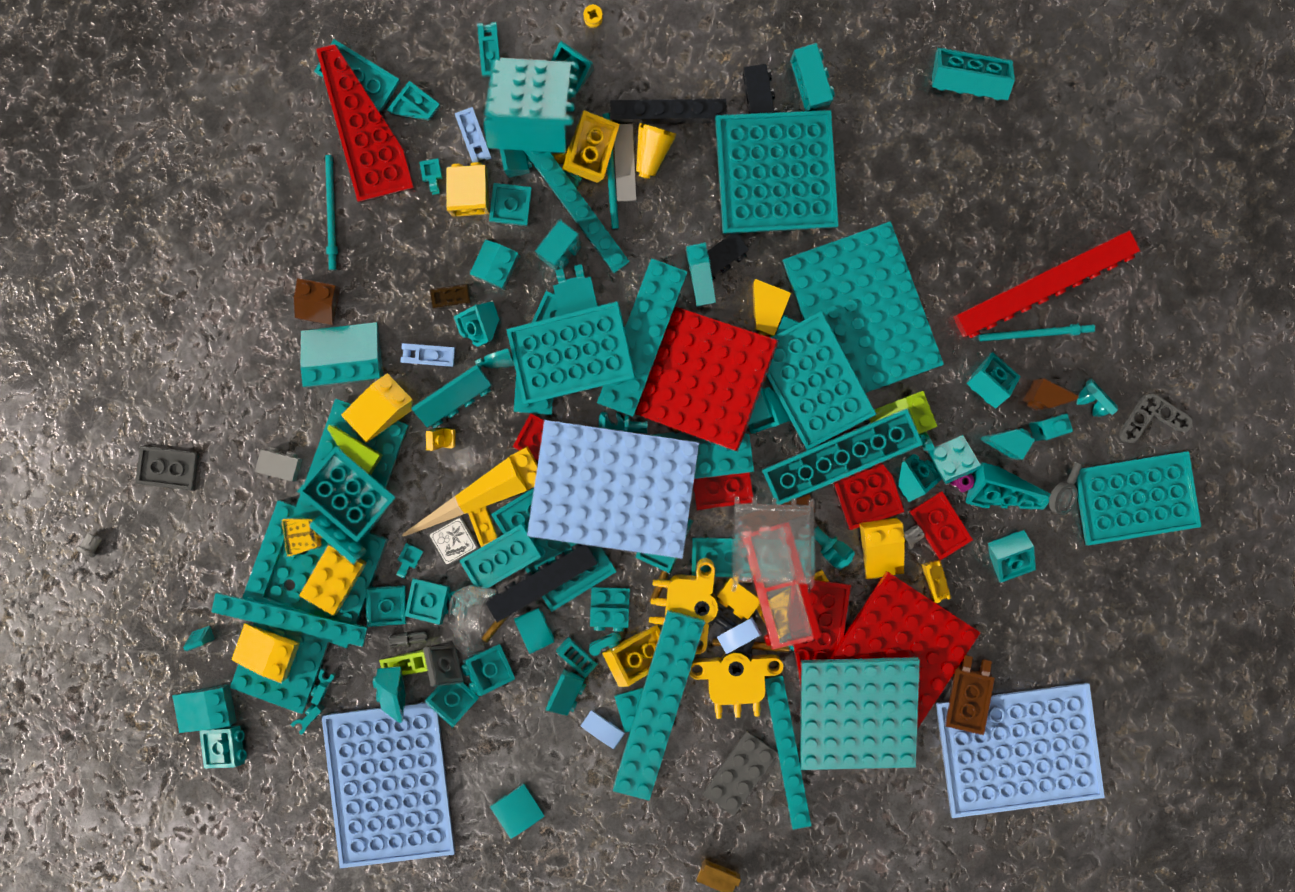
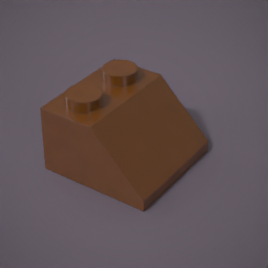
(315, 301)
(1046, 395)

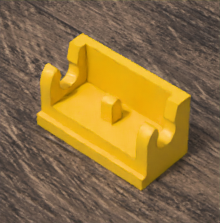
(936, 581)

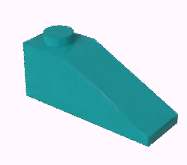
(700, 274)

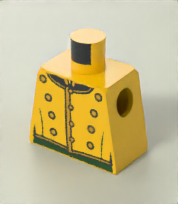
(299, 535)

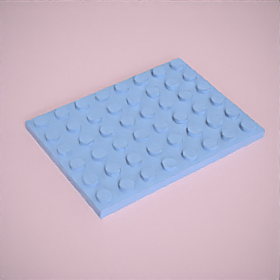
(613, 489)
(1033, 753)
(388, 786)

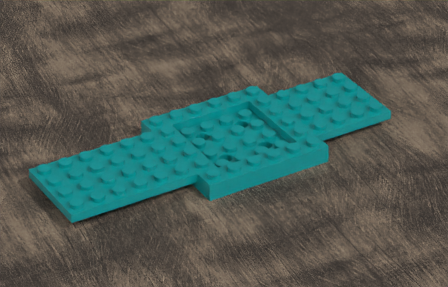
(274, 568)

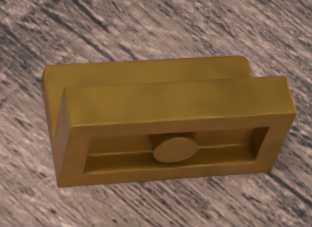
(718, 877)

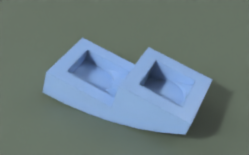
(739, 635)
(602, 729)

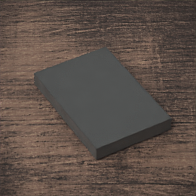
(167, 468)

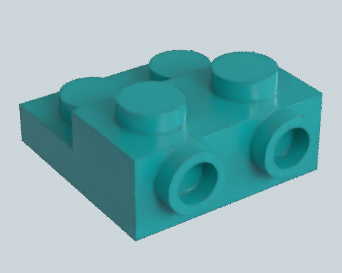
(609, 608)
(487, 670)
(223, 747)

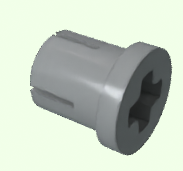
(912, 536)
(87, 548)

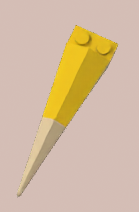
(505, 480)

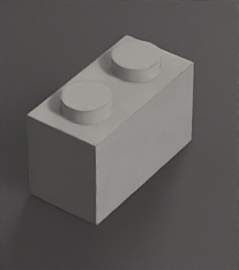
(278, 464)

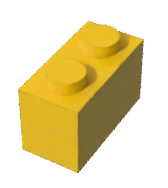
(741, 601)

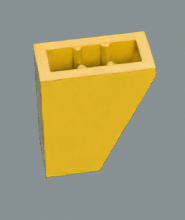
(769, 306)

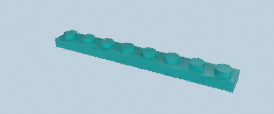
(578, 209)
(289, 619)
(787, 752)

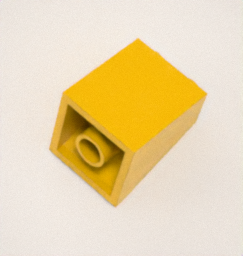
(467, 190)

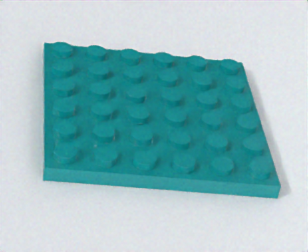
(776, 171)
(859, 713)

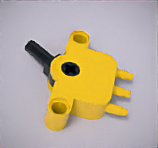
(685, 594)
(738, 685)

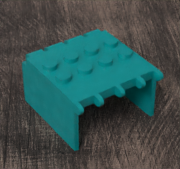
(529, 104)

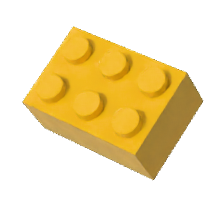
(332, 581)

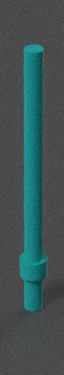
(612, 187)
(331, 249)
(1073, 330)

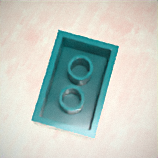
(812, 78)
(559, 246)

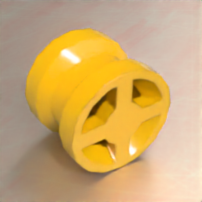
(592, 20)

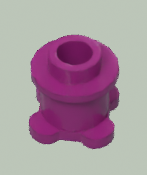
(964, 487)

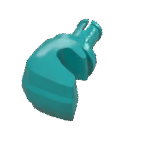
(623, 424)
(834, 550)

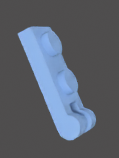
(472, 134)
(428, 355)

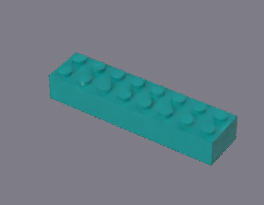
(645, 333)
(842, 456)

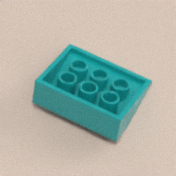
(340, 355)
(346, 494)

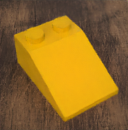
(591, 147)
(378, 408)
(883, 547)
(265, 652)
(632, 656)

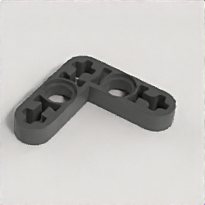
(1156, 411)

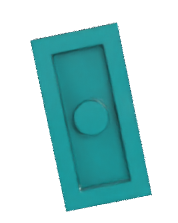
(1092, 392)

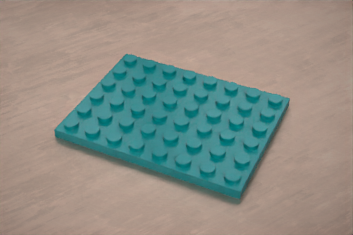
(868, 304)

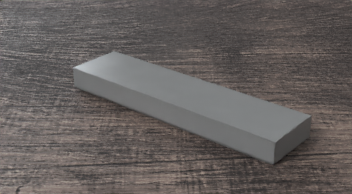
(625, 164)

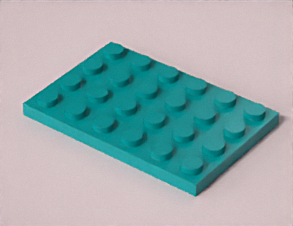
(571, 353)
(817, 382)
(1137, 498)
(518, 512)

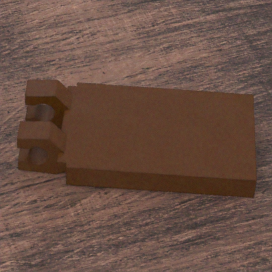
(970, 697)

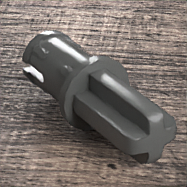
(407, 639)

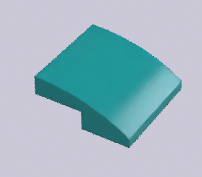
(517, 811)

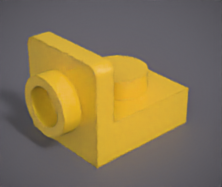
(440, 438)

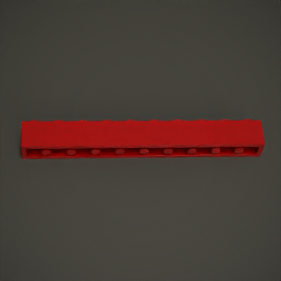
(1047, 283)

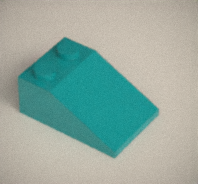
(204, 709)

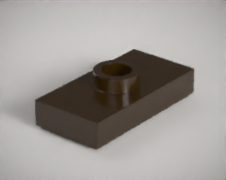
(450, 296)

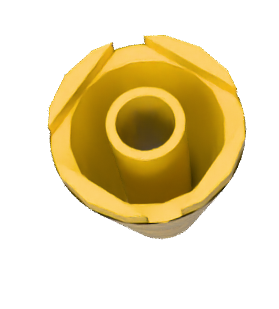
(652, 149)

